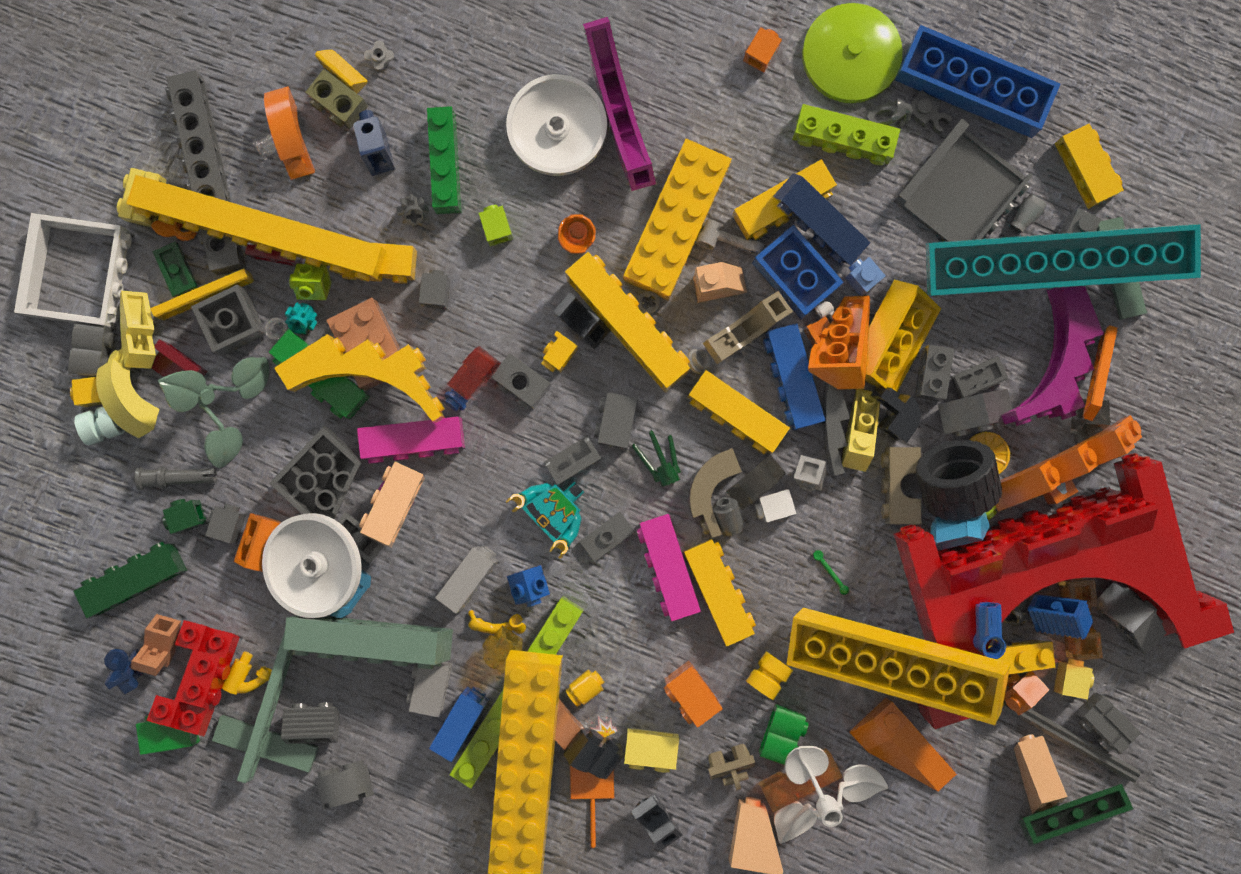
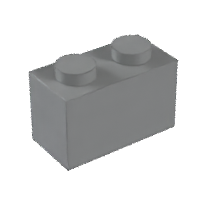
(429, 689)

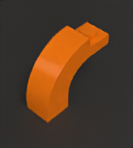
(286, 133)

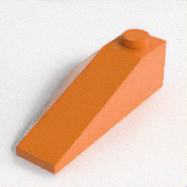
(844, 345)
(898, 742)

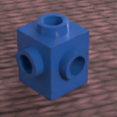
(528, 586)

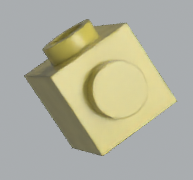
(1074, 679)

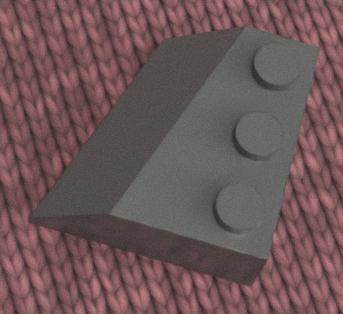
(318, 475)

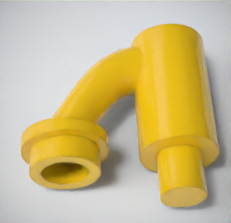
(235, 682)

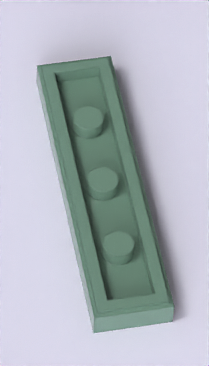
(1127, 296)
(238, 734)

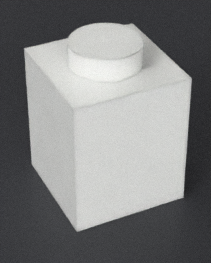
(775, 506)

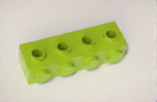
(846, 135)

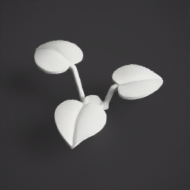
(806, 763)

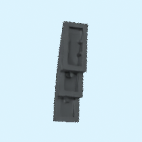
(834, 412)

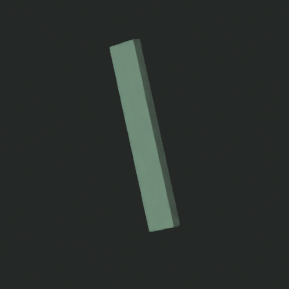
(265, 714)

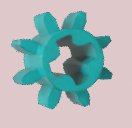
(300, 318)

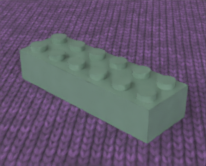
(368, 640)

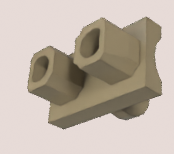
(719, 768)

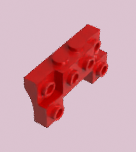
(201, 681)

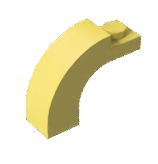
(121, 400)

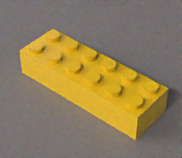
(677, 219)
(627, 322)

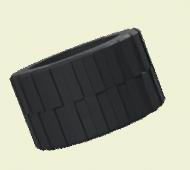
(959, 480)

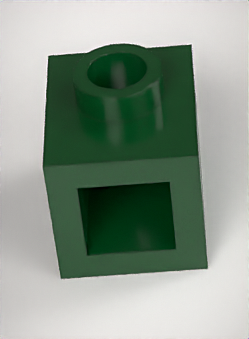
(183, 516)

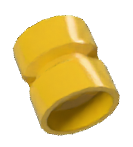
(769, 675)

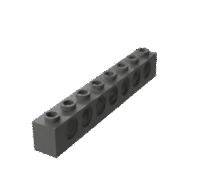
(178, 91)

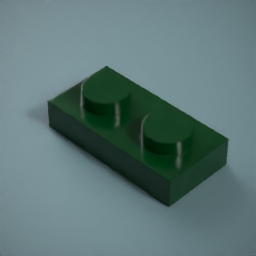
(175, 269)

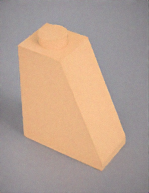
(718, 281)
(1039, 774)
(753, 839)

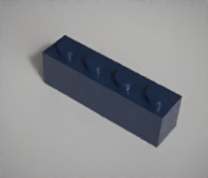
(821, 219)

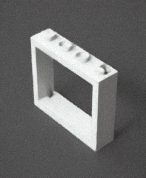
(34, 263)

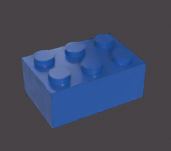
(797, 272)

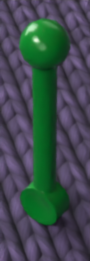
(818, 555)

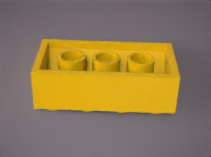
(898, 333)

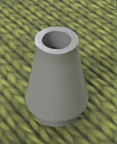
(1028, 212)

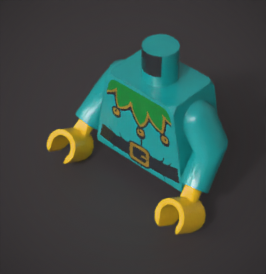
(552, 511)

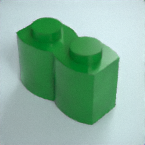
(782, 734)

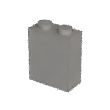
(467, 578)

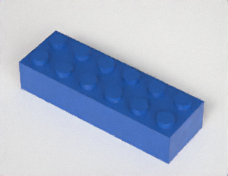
(977, 81)

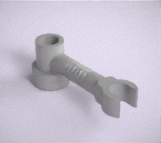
(711, 233)

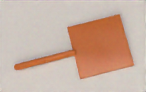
(588, 786)

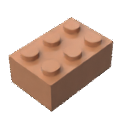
(358, 325)

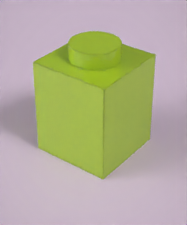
(495, 225)

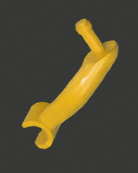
(478, 624)

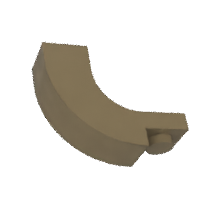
(748, 328)
(702, 487)

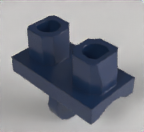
(121, 672)

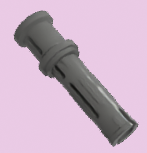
(163, 477)

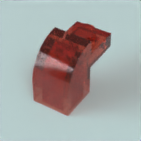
(476, 369)

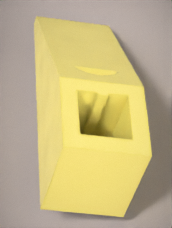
(861, 431)

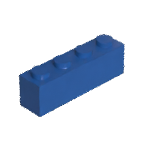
(795, 380)

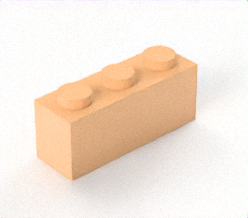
(391, 504)

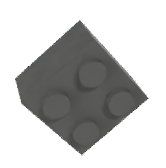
(229, 320)

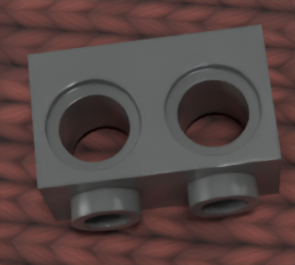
(934, 373)

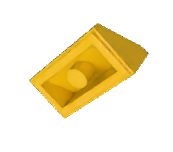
(341, 69)

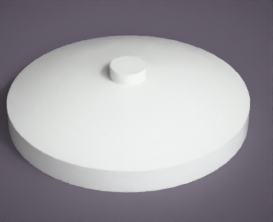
(556, 125)
(311, 565)

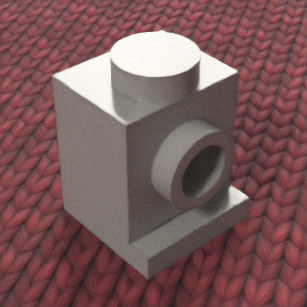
(810, 477)

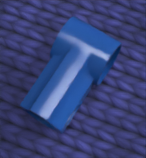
(987, 628)

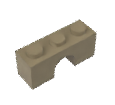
(897, 506)

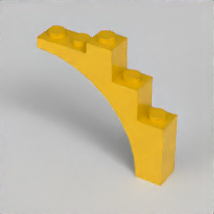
(326, 360)

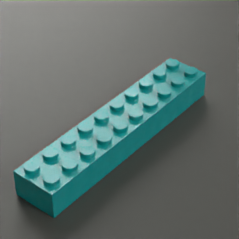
(1064, 259)

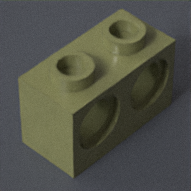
(339, 96)

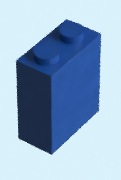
(459, 723)

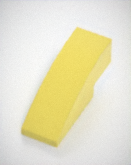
(136, 330)

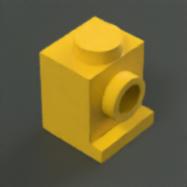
(558, 353)

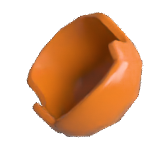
(576, 233)

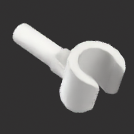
(825, 309)

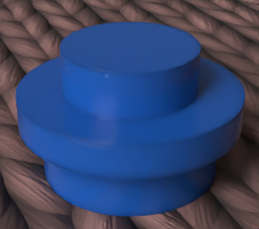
(455, 400)

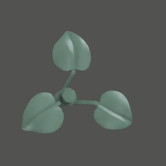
(189, 387)

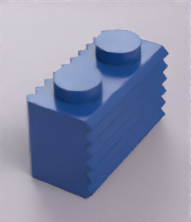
(1060, 616)

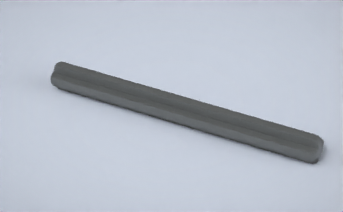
(1077, 743)

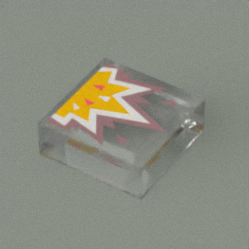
(602, 723)

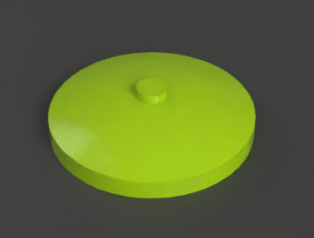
(852, 53)

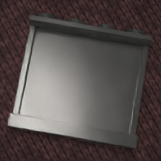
(962, 188)

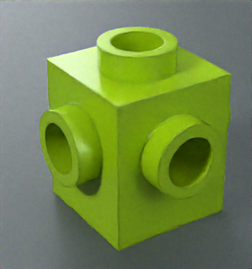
(310, 282)

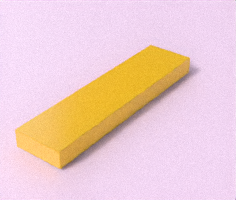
(184, 302)

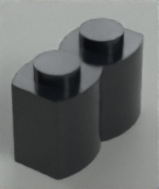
(594, 753)

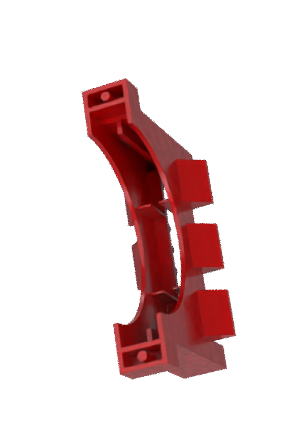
(1103, 535)

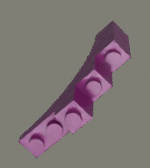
(617, 105)
(1073, 330)

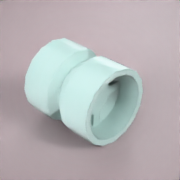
(95, 426)

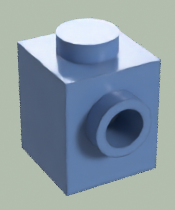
(864, 275)

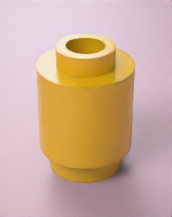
(585, 687)

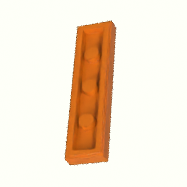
(1100, 373)

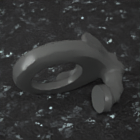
(897, 107)

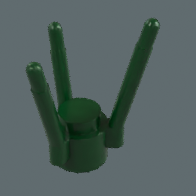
(667, 472)

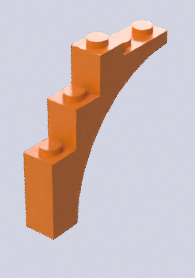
(1070, 464)

